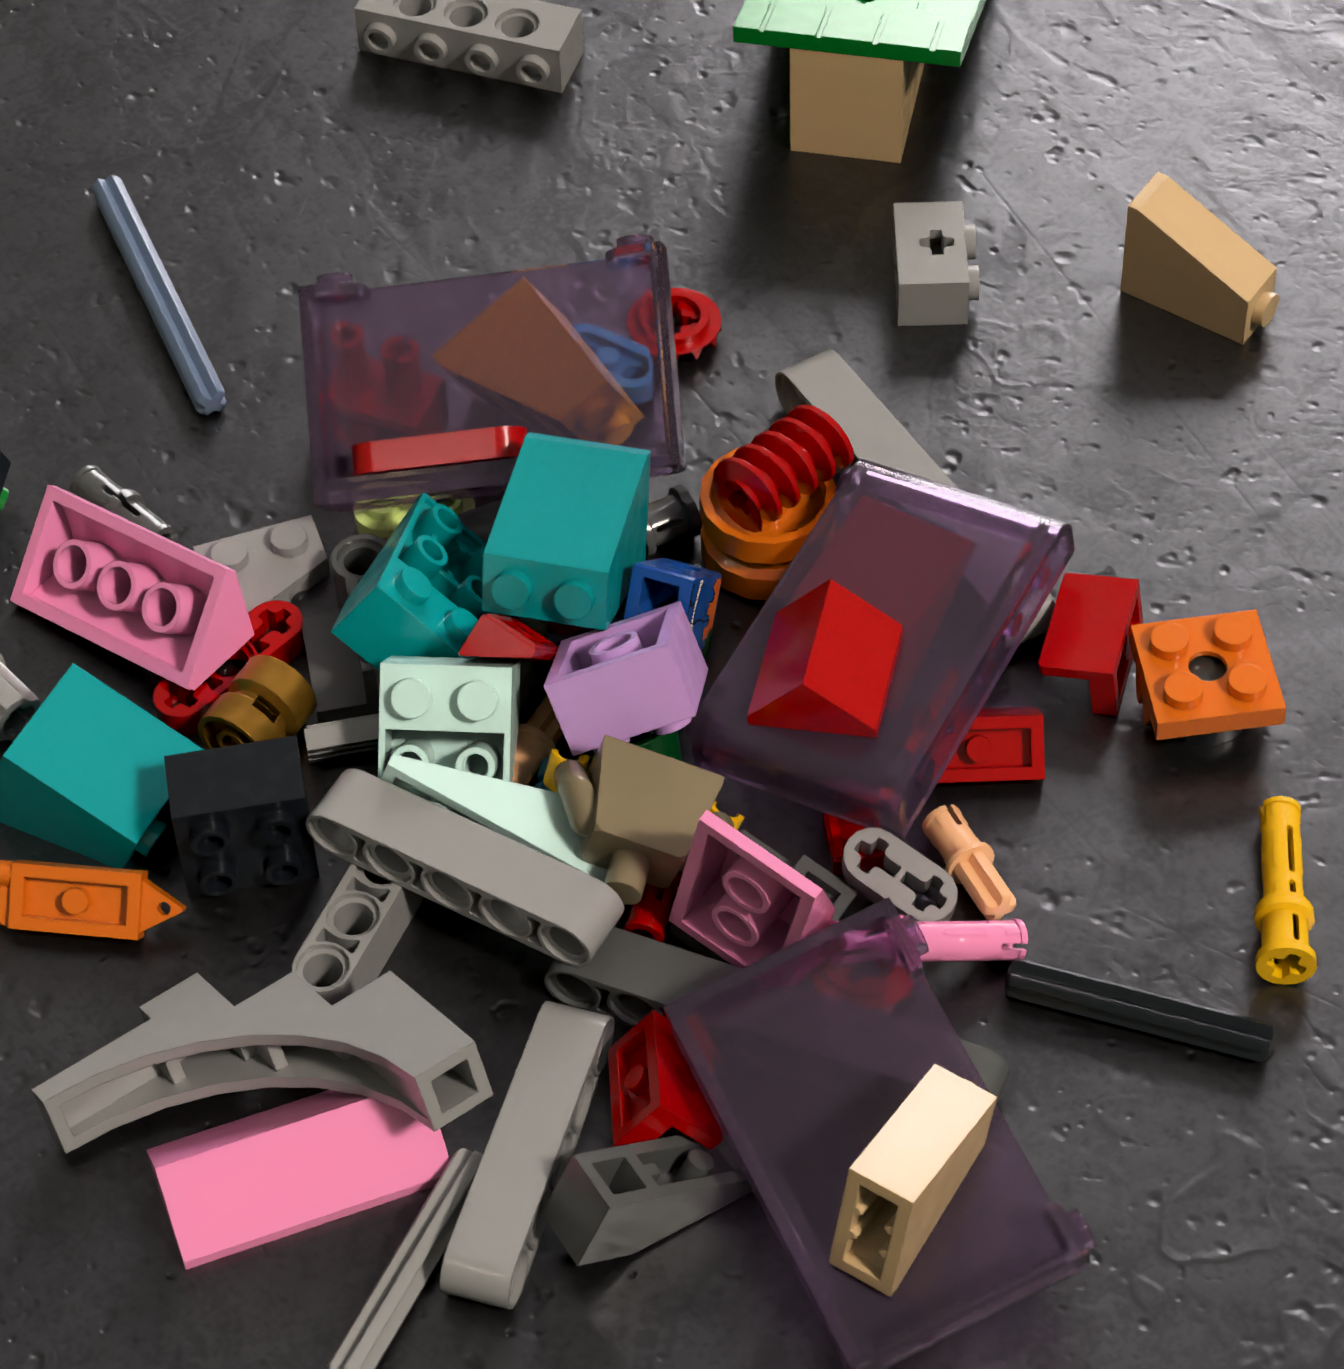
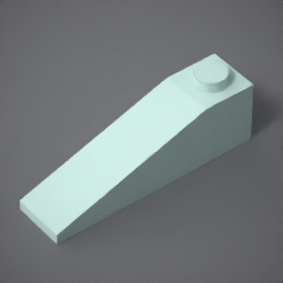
(509, 808)

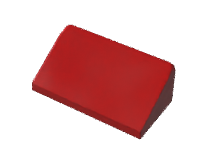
(507, 639)

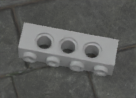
(495, 39)

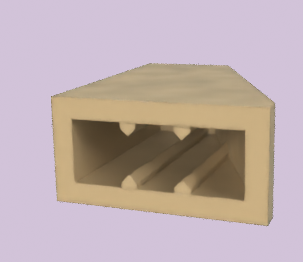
(1194, 263)
(909, 1178)

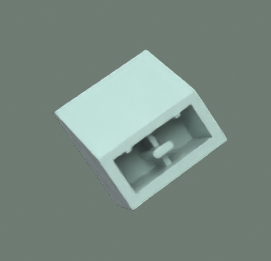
(450, 713)

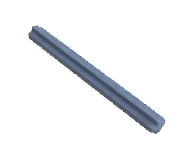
(159, 296)

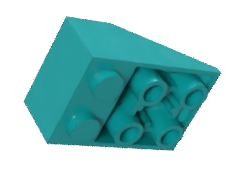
(418, 591)

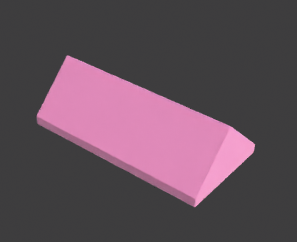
(131, 590)
(290, 1171)

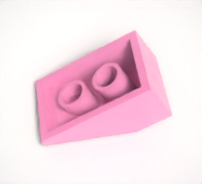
(744, 897)

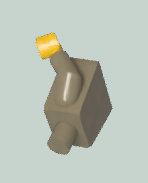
(634, 811)

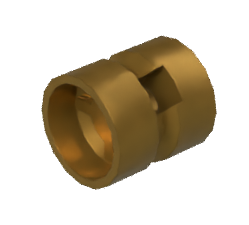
(262, 704)

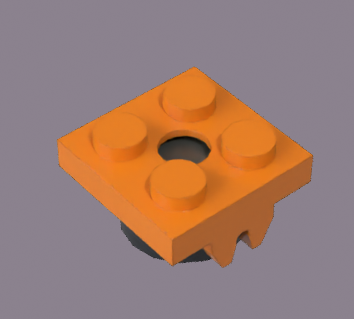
(1206, 677)

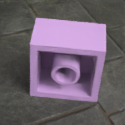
(627, 679)

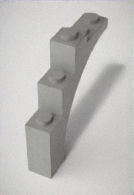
(286, 1036)

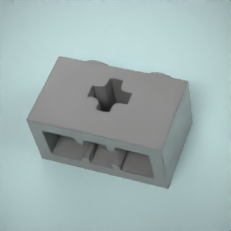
(932, 263)

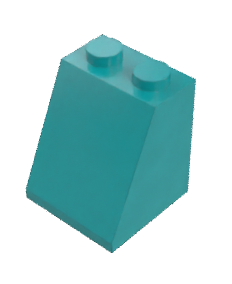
(568, 532)
(90, 772)

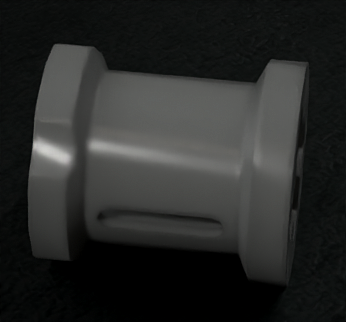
(671, 519)

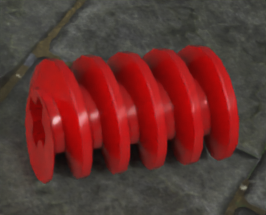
(781, 466)

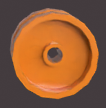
(755, 561)

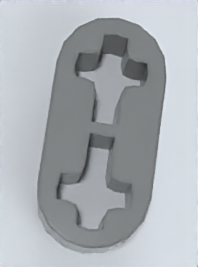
(907, 866)

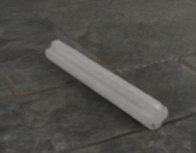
(408, 1268)

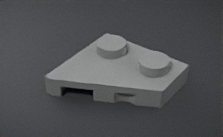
(272, 560)

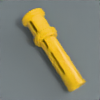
(1284, 912)

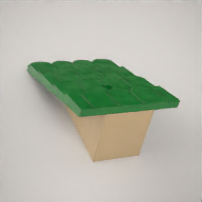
(858, 65)

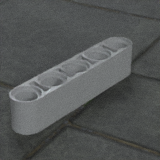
(465, 867)
(527, 1155)

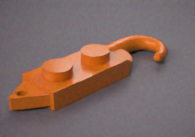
(81, 899)

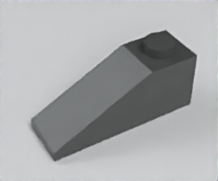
(638, 1194)

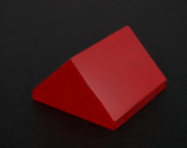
(827, 665)

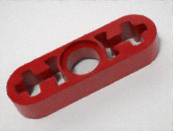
(437, 450)
(269, 615)

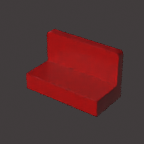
(1092, 635)
(1000, 747)
(656, 1088)

